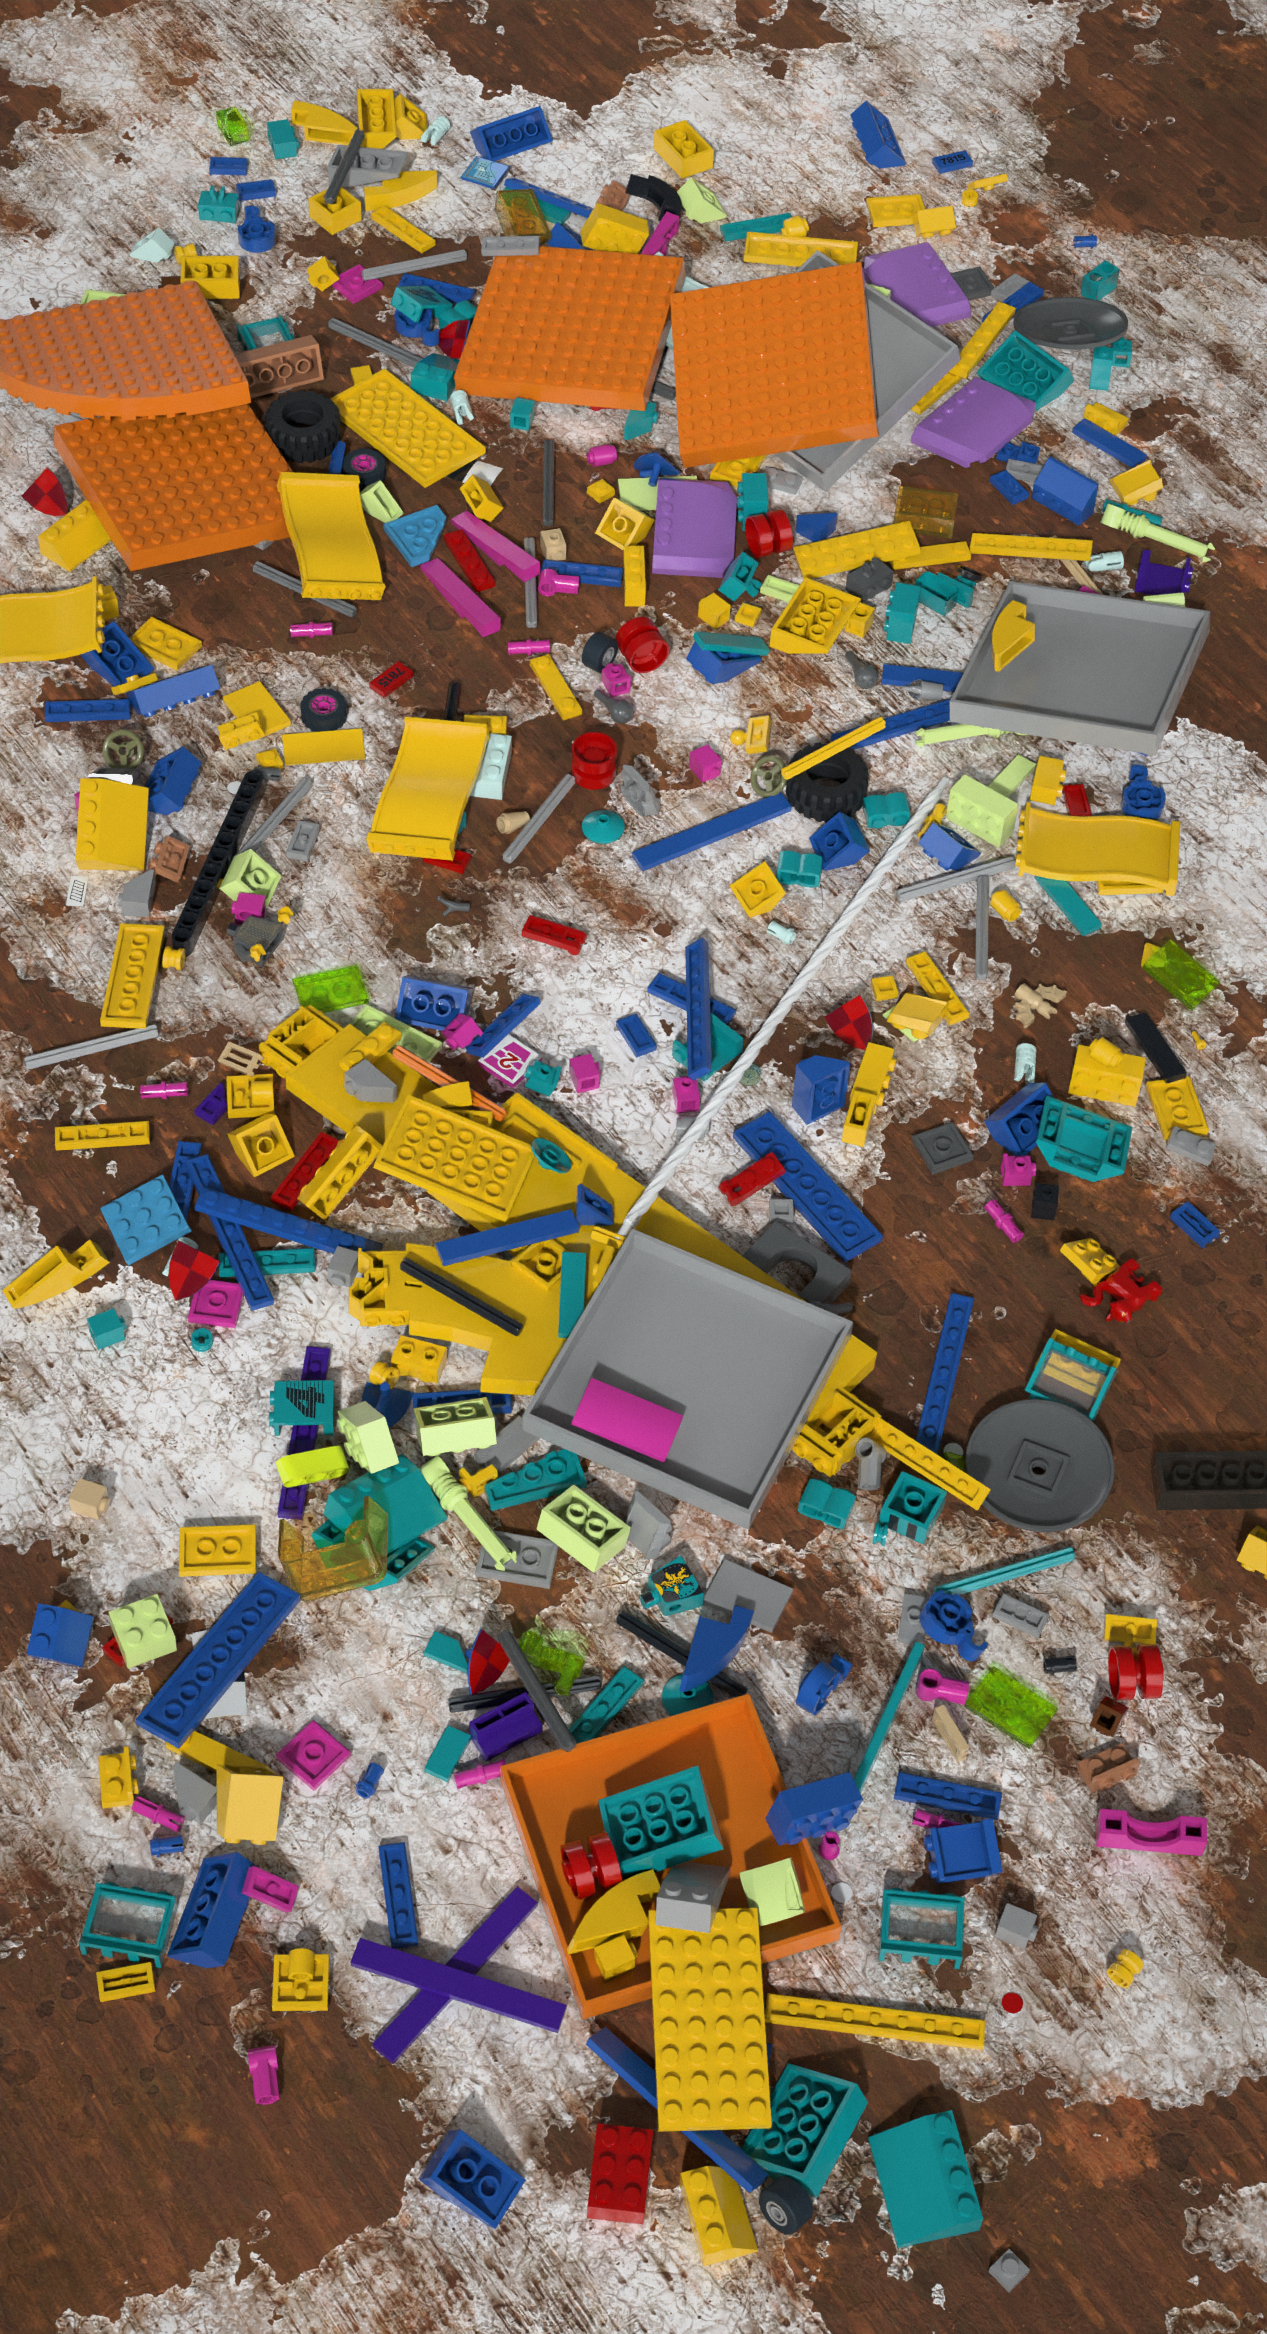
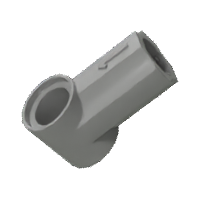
(869, 1463)

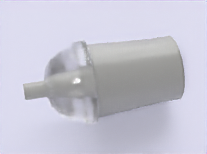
(924, 690)

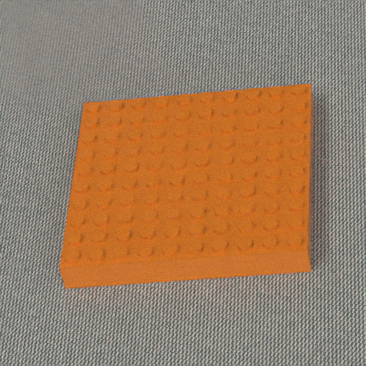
(571, 328)
(773, 365)
(178, 482)
(557, 1803)

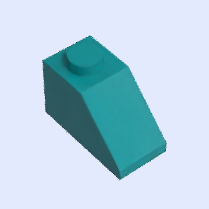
(1101, 368)
(640, 421)

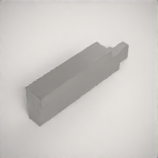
(510, 1445)

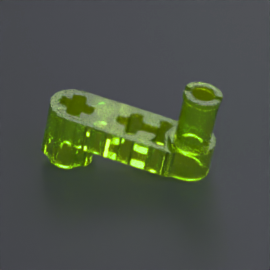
(552, 1659)

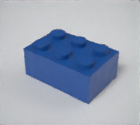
(814, 1809)

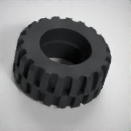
(304, 410)
(825, 801)

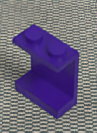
(1162, 579)

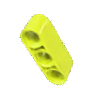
(312, 1466)

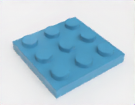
(145, 1219)

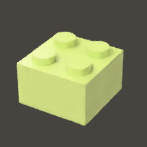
(142, 1631)

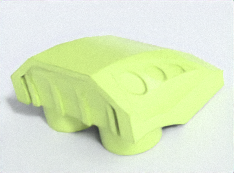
(773, 1891)

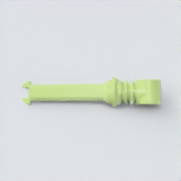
(1140, 527)
(955, 732)
(454, 1498)

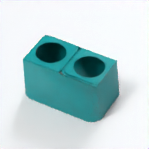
(1108, 283)
(933, 589)

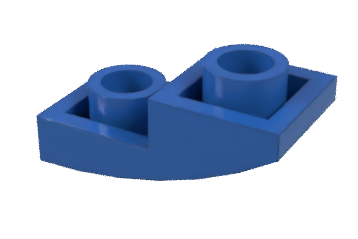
(1024, 453)

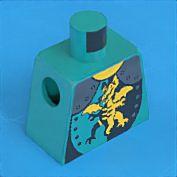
(673, 1589)

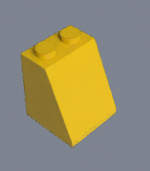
(248, 1803)

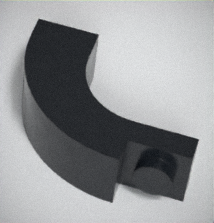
(655, 191)

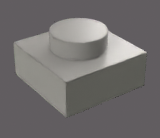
(781, 1211)
(1009, 2270)

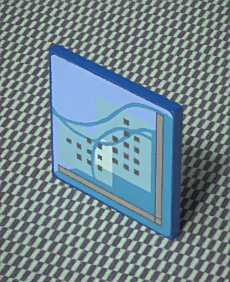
(485, 172)

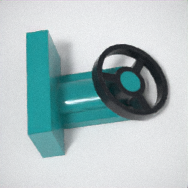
(964, 583)

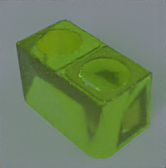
(232, 126)

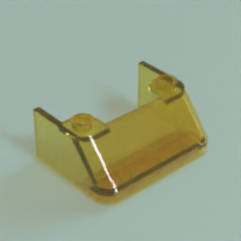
(341, 1566)

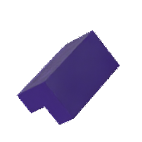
(505, 1727)

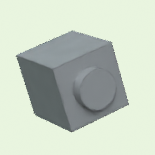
(343, 1267)
(1017, 1926)

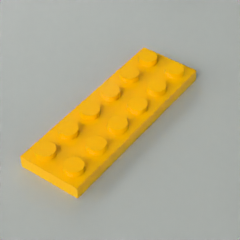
(795, 249)
(854, 549)
(132, 976)

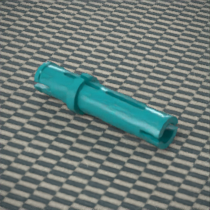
(1153, 519)

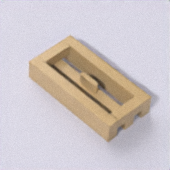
(251, 1064)
(950, 1733)

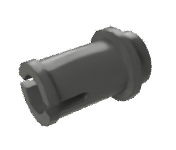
(269, 773)

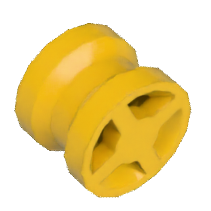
(173, 958)
(382, 1373)

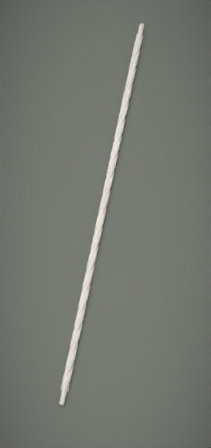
(779, 1013)

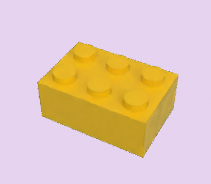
(683, 149)
(614, 231)
(215, 275)
(1107, 1084)

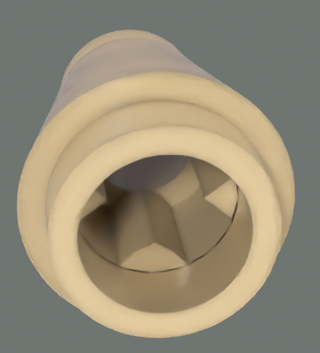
(511, 821)

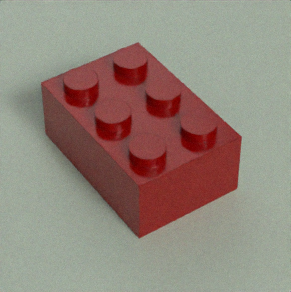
(619, 2174)

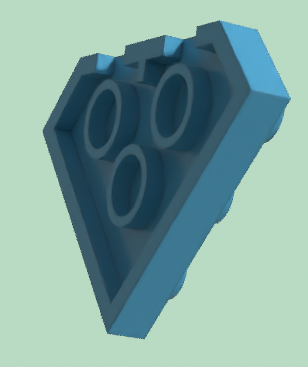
(417, 534)

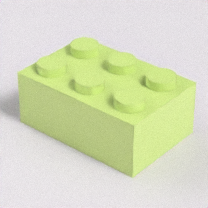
(982, 811)
(455, 1426)
(367, 1437)
(583, 1528)

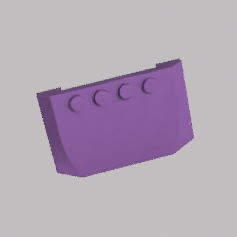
(918, 283)
(974, 423)
(694, 528)

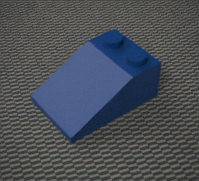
(118, 657)
(720, 666)
(472, 2178)

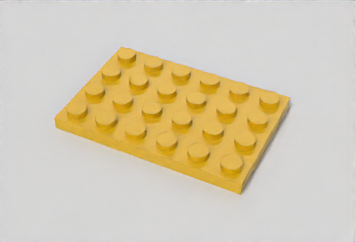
(455, 1158)

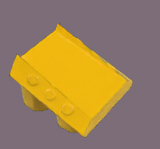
(1137, 484)
(918, 1014)

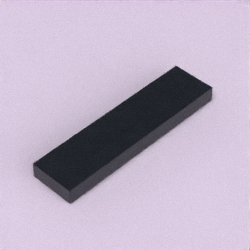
(1156, 1048)

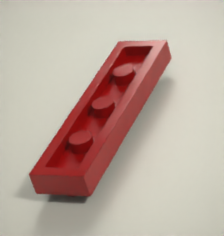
(469, 560)
(304, 1171)

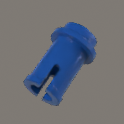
(1085, 241)
(367, 1785)
(166, 1846)

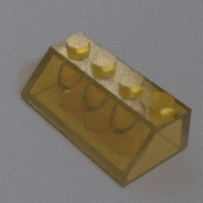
(521, 214)

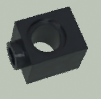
(1045, 1201)

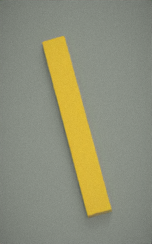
(875, 2021)

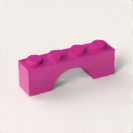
(1179, 1836)

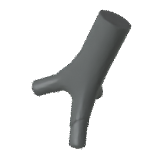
(453, 906)

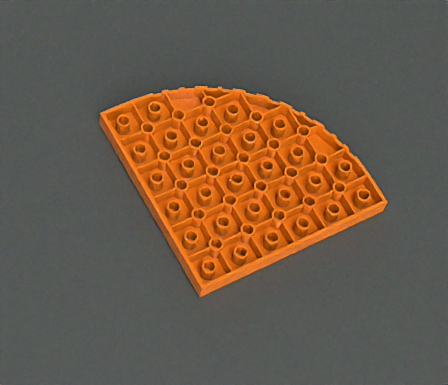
(123, 357)

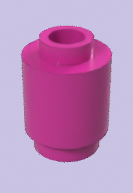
(602, 455)

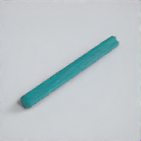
(1007, 1572)

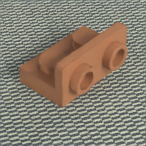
(613, 196)
(169, 858)
(1107, 1768)

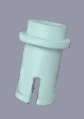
(781, 932)

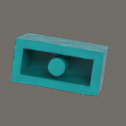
(282, 139)

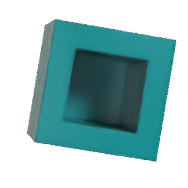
(522, 414)
(106, 1328)

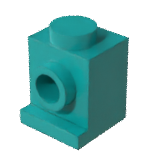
(1124, 348)
(542, 1077)

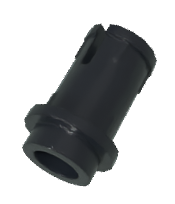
(1059, 1664)

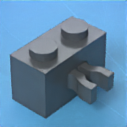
(869, 580)

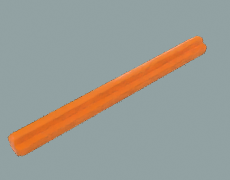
(444, 1079)

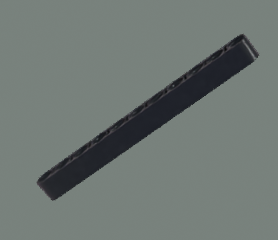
(218, 862)

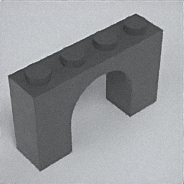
(782, 1245)

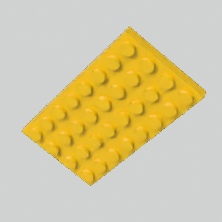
(406, 428)
(709, 2025)

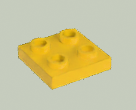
(250, 1095)
(1090, 1259)
(300, 1981)

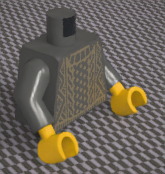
(259, 937)

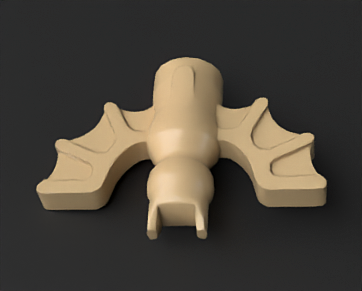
(1034, 1000)

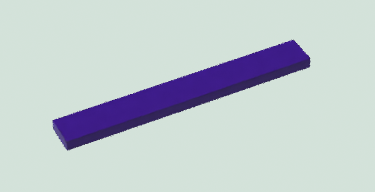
(303, 1436)
(468, 1958)
(459, 1985)

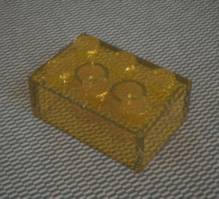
(927, 510)

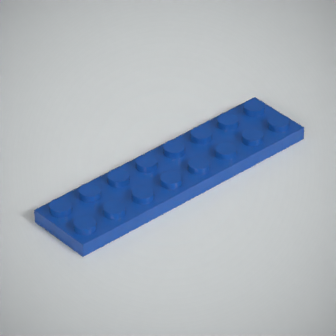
(810, 1188)
(218, 1660)

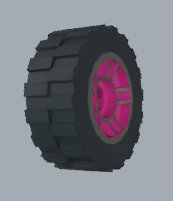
(366, 464)
(323, 710)

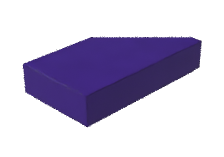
(213, 1105)

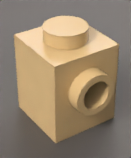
(553, 545)
(89, 1498)

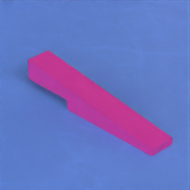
(662, 235)
(497, 546)
(462, 598)

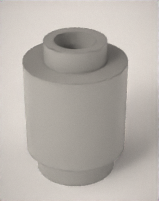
(685, 1123)

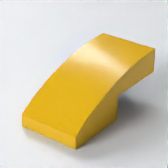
(450, 1096)

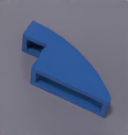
(715, 1647)

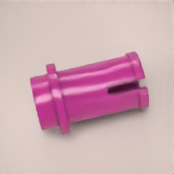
(829, 1847)

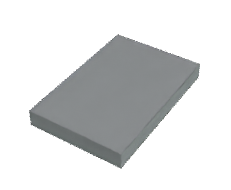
(123, 775)
(534, 1561)
(749, 1590)

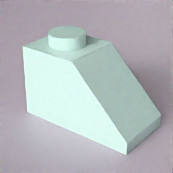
(153, 247)

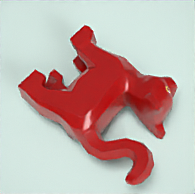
(1125, 1289)

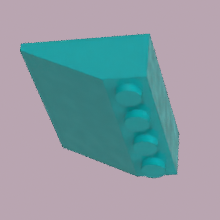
(1026, 371)
(399, 1492)
(661, 1823)
(809, 2127)
(926, 2180)

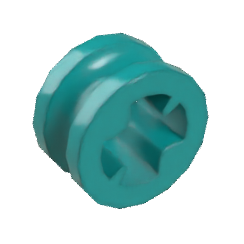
(201, 1347)
(880, 1534)

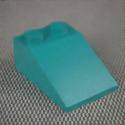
(434, 376)

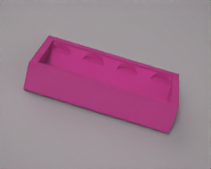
(627, 1420)

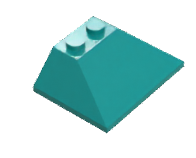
(1082, 1141)
(399, 1561)

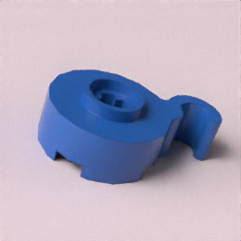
(255, 233)
(422, 329)
(1141, 797)
(950, 1622)
(819, 1683)

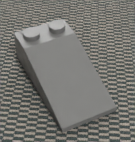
(368, 165)
(691, 1896)

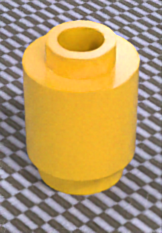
(1005, 905)
(1106, 1052)

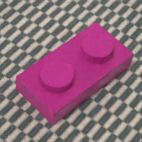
(270, 1889)

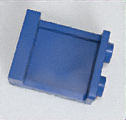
(963, 1852)

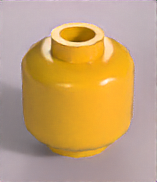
(795, 226)

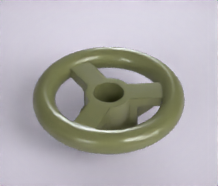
(130, 746)
(776, 780)

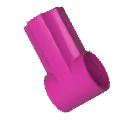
(551, 583)
(943, 1687)
(263, 2069)

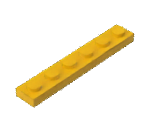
(983, 339)
(1031, 546)
(930, 1465)

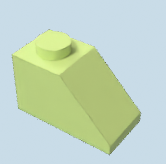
(379, 502)

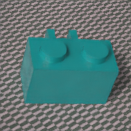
(218, 205)
(739, 578)

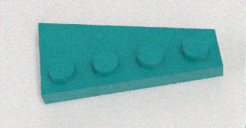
(536, 1481)

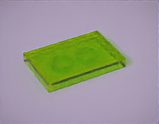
(1181, 975)
(331, 989)
(1011, 1707)

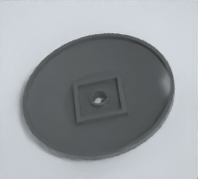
(1071, 323)
(1045, 1436)

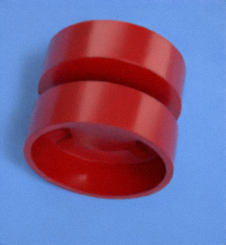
(768, 533)
(642, 645)
(594, 760)
(1141, 1671)
(583, 1867)

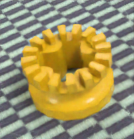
(969, 198)

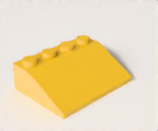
(812, 619)
(111, 825)

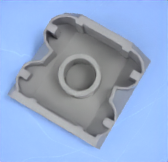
(638, 792)
(648, 1526)

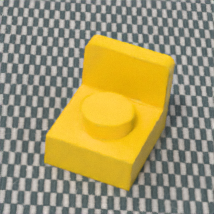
(476, 1483)

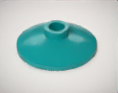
(603, 826)
(550, 1156)
(677, 1702)

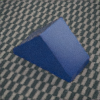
(816, 526)
(591, 1208)

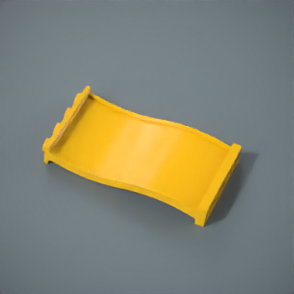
(330, 536)
(52, 623)
(428, 788)
(1098, 848)

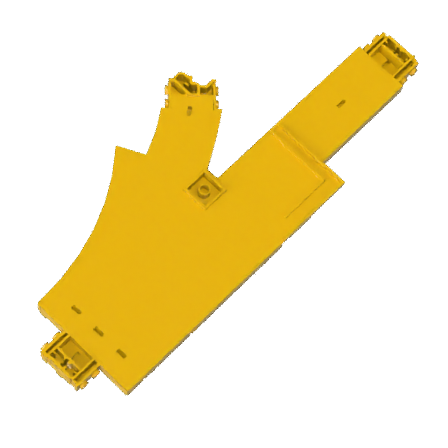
(527, 1287)

